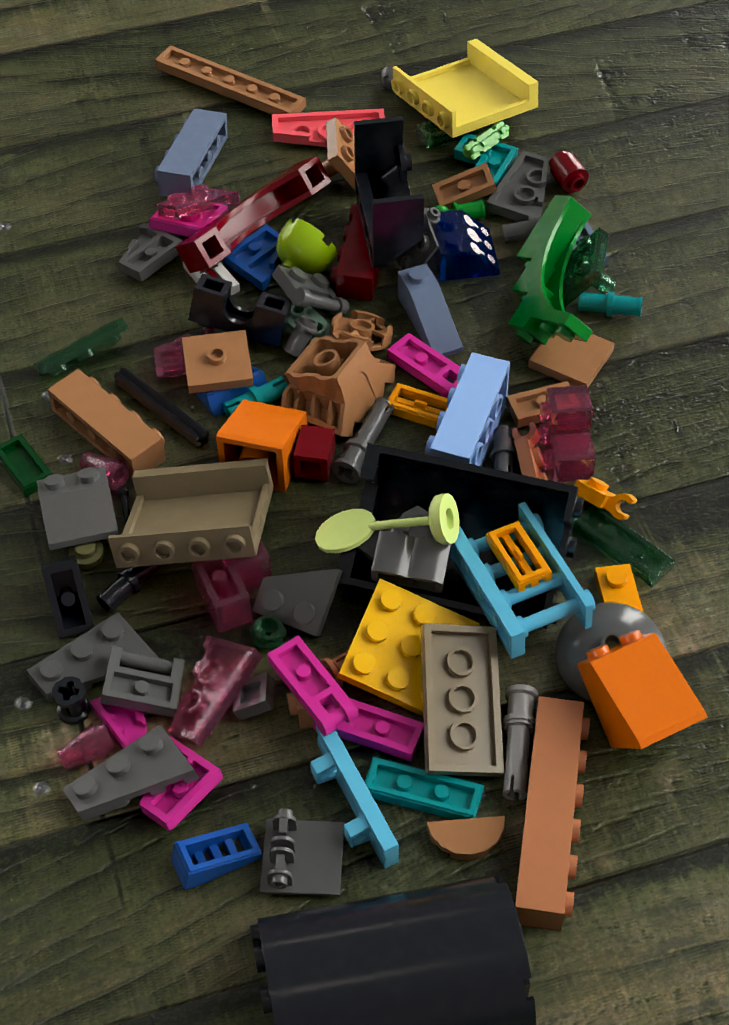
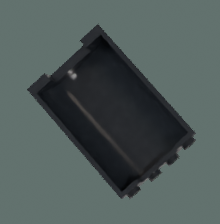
(485, 501)
(399, 959)

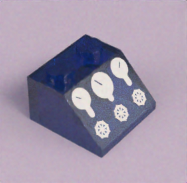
(464, 247)

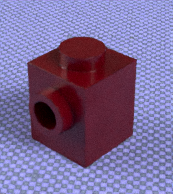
(314, 452)

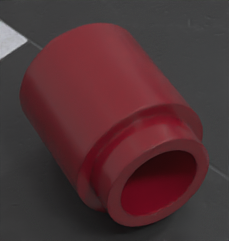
(568, 171)

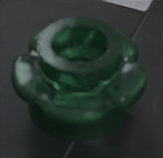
(265, 625)

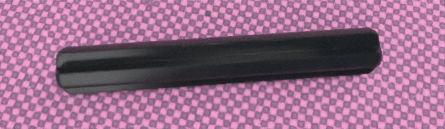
(162, 407)

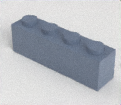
(192, 152)

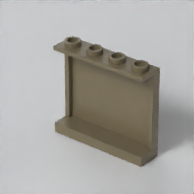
(195, 514)

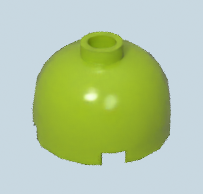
(302, 247)

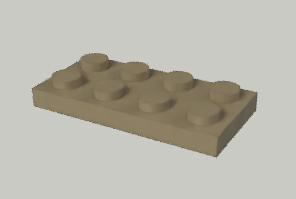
(461, 700)

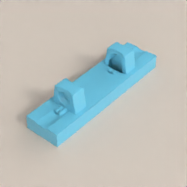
(369, 822)

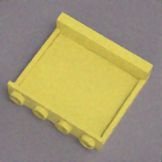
(468, 91)

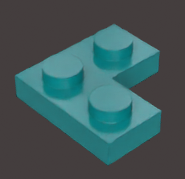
(498, 158)

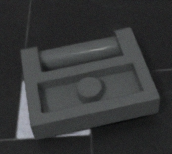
(309, 290)
(139, 688)

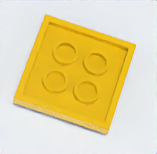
(388, 645)

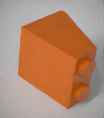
(262, 432)
(638, 691)

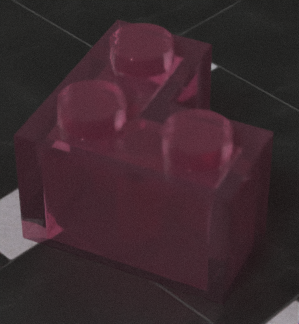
(566, 433)
(226, 584)

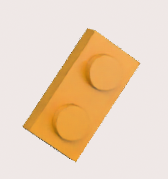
(617, 585)

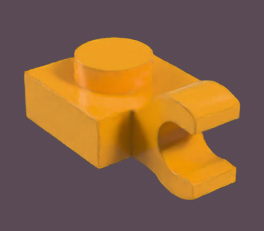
(596, 493)

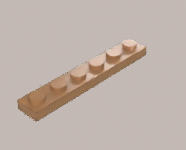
(229, 82)

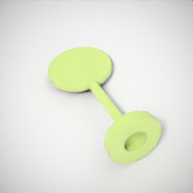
(355, 526)

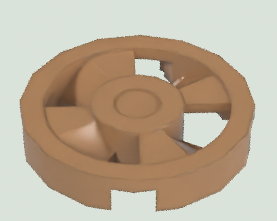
(362, 326)

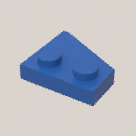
(256, 257)

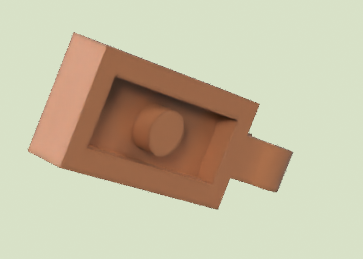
(529, 457)

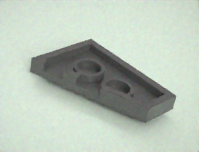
(521, 189)
(87, 655)
(135, 770)

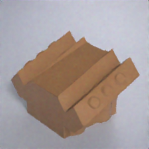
(336, 383)

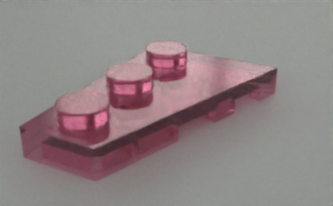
(216, 685)

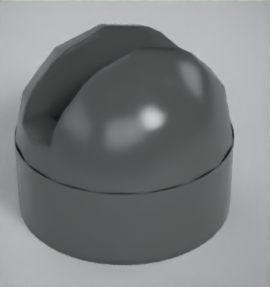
(385, 81)

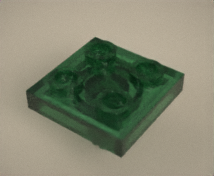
(586, 267)

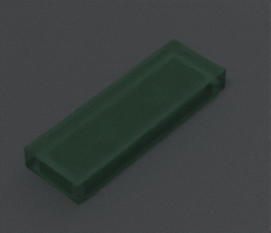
(623, 544)

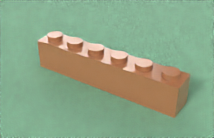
(549, 814)

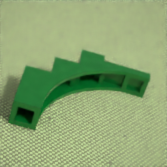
(541, 283)

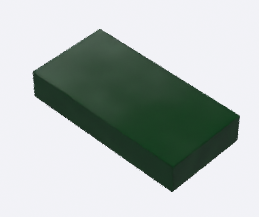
(23, 464)

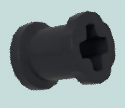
(76, 702)

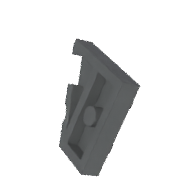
(148, 253)

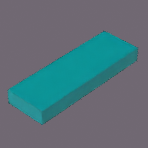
(427, 793)

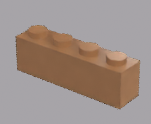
(106, 422)

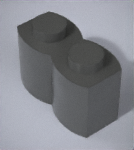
(410, 561)

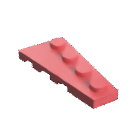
(311, 126)

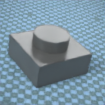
(254, 697)

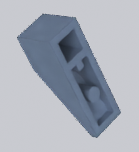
(428, 310)

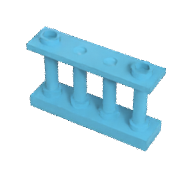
(498, 603)

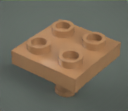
(340, 151)

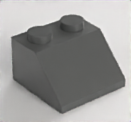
(77, 507)

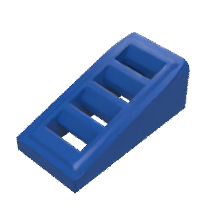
(205, 871)

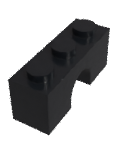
(215, 308)

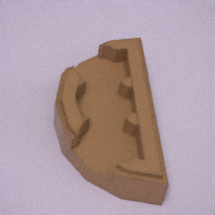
(467, 838)

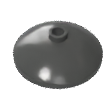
(608, 623)

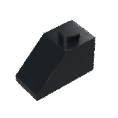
(67, 596)

